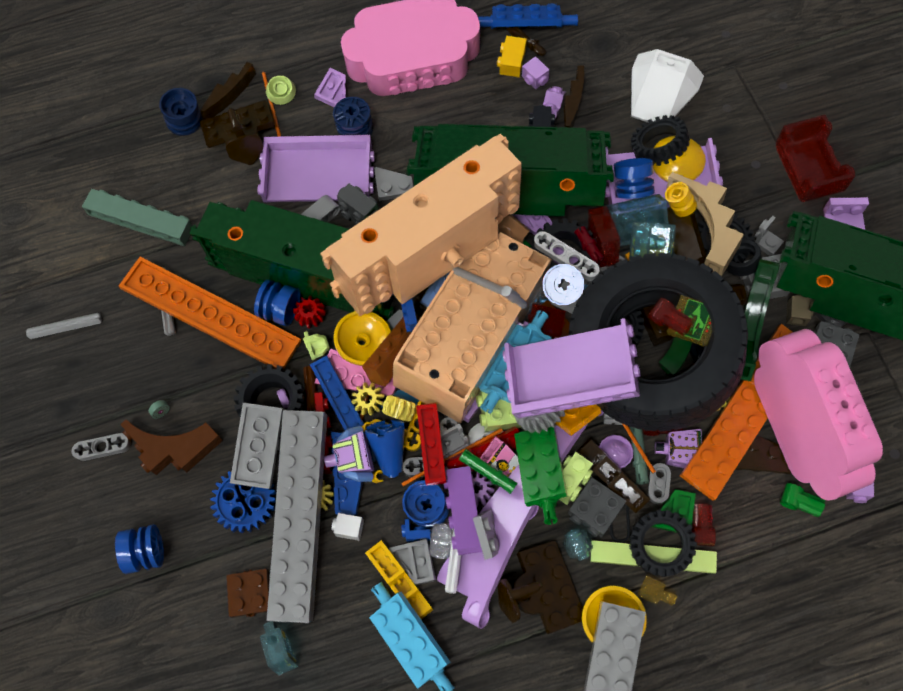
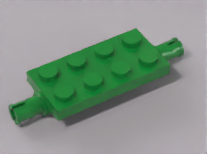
(541, 471)

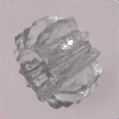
(441, 541)

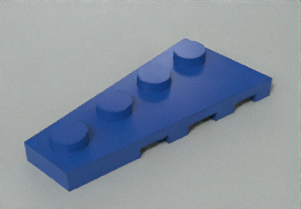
(346, 491)

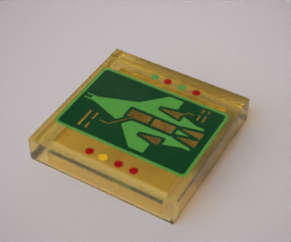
(701, 327)

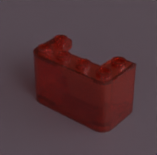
(812, 160)

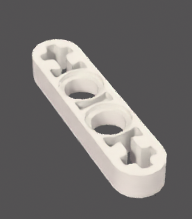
(567, 254)

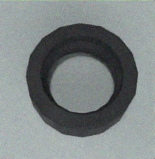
(749, 267)

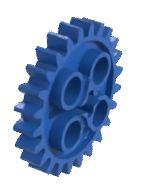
(227, 509)

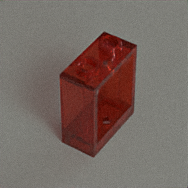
(606, 235)

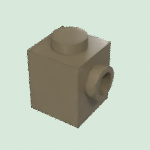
(798, 310)

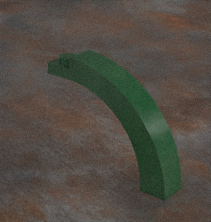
(756, 309)
(675, 357)

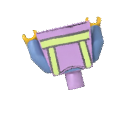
(353, 456)

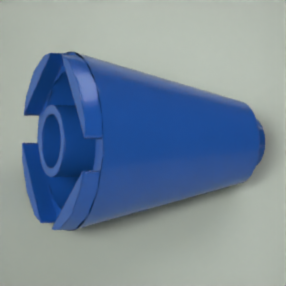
(387, 445)

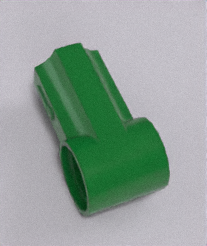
(796, 498)

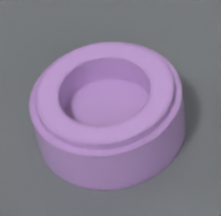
(283, 397)

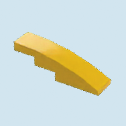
(397, 578)

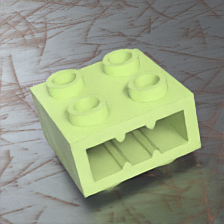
(499, 418)
(576, 472)

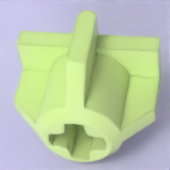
(316, 345)

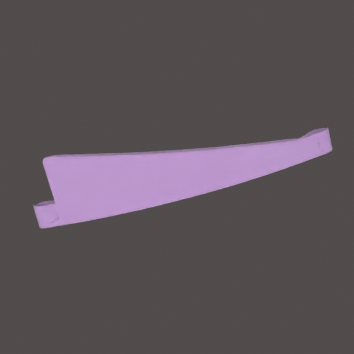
(510, 514)

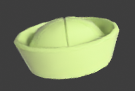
(280, 90)

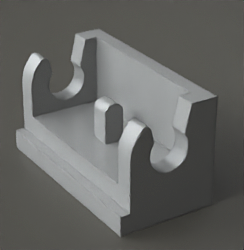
(453, 440)

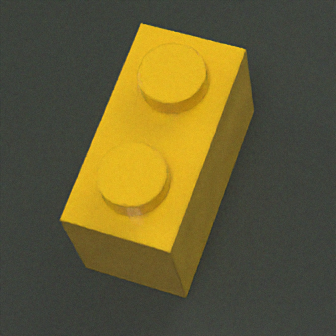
(512, 56)

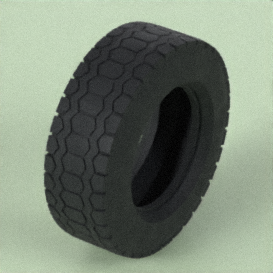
(717, 372)

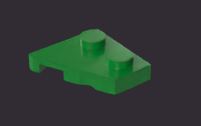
(680, 503)

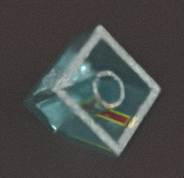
(651, 238)

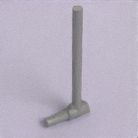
(505, 291)

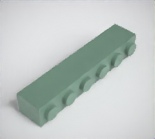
(138, 217)

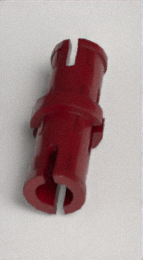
(589, 244)

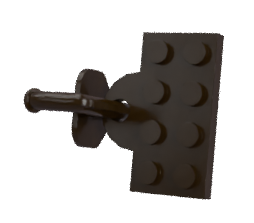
(239, 131)
(546, 588)

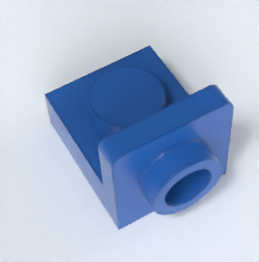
(417, 534)

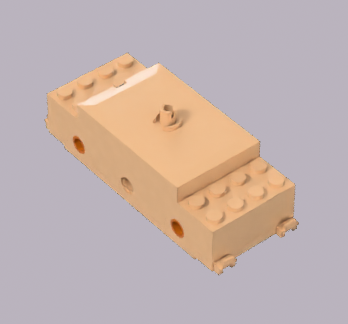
(427, 229)

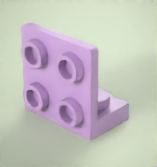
(847, 210)

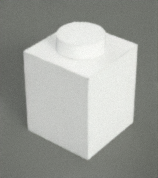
(348, 526)

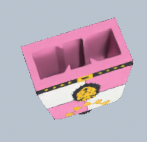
(500, 457)

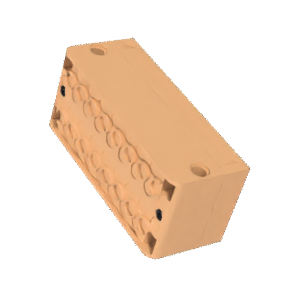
(468, 327)

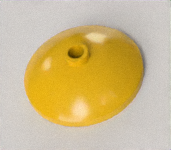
(688, 165)
(352, 329)
(609, 594)

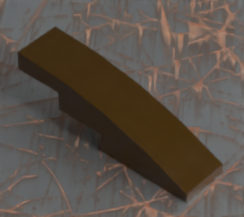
(224, 95)
(573, 102)
(613, 476)

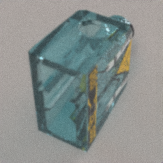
(277, 649)

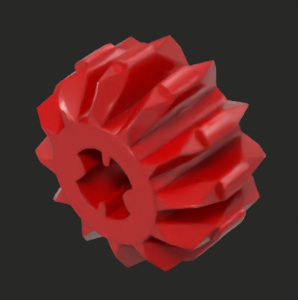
(309, 312)

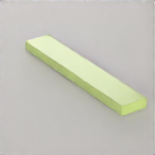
(621, 555)

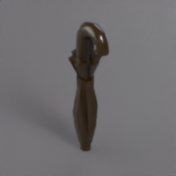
(533, 44)

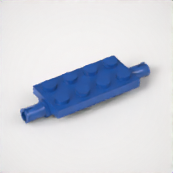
(527, 16)

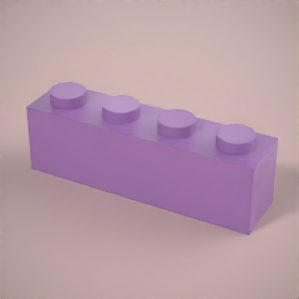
(463, 508)

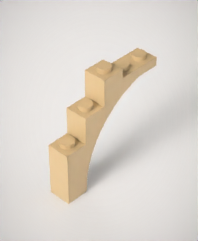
(718, 218)

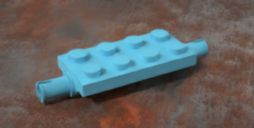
(495, 382)
(410, 639)

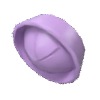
(618, 449)

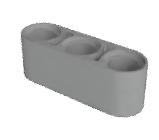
(323, 209)

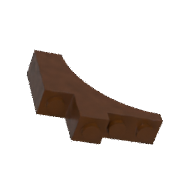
(181, 450)

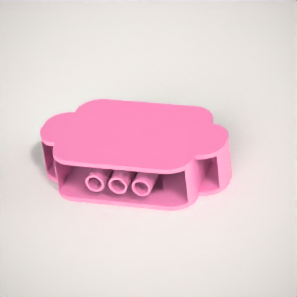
(411, 45)
(817, 414)

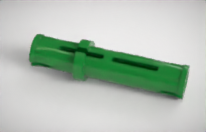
(494, 475)

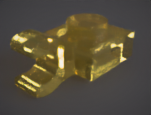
(654, 590)

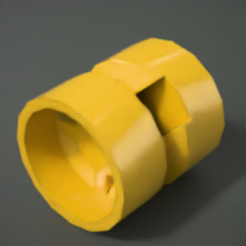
(680, 199)

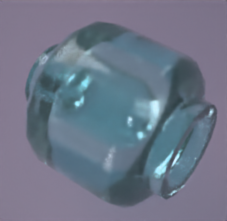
(577, 544)

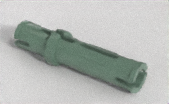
(639, 463)

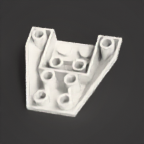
(662, 84)

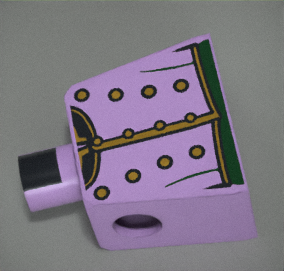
(679, 447)

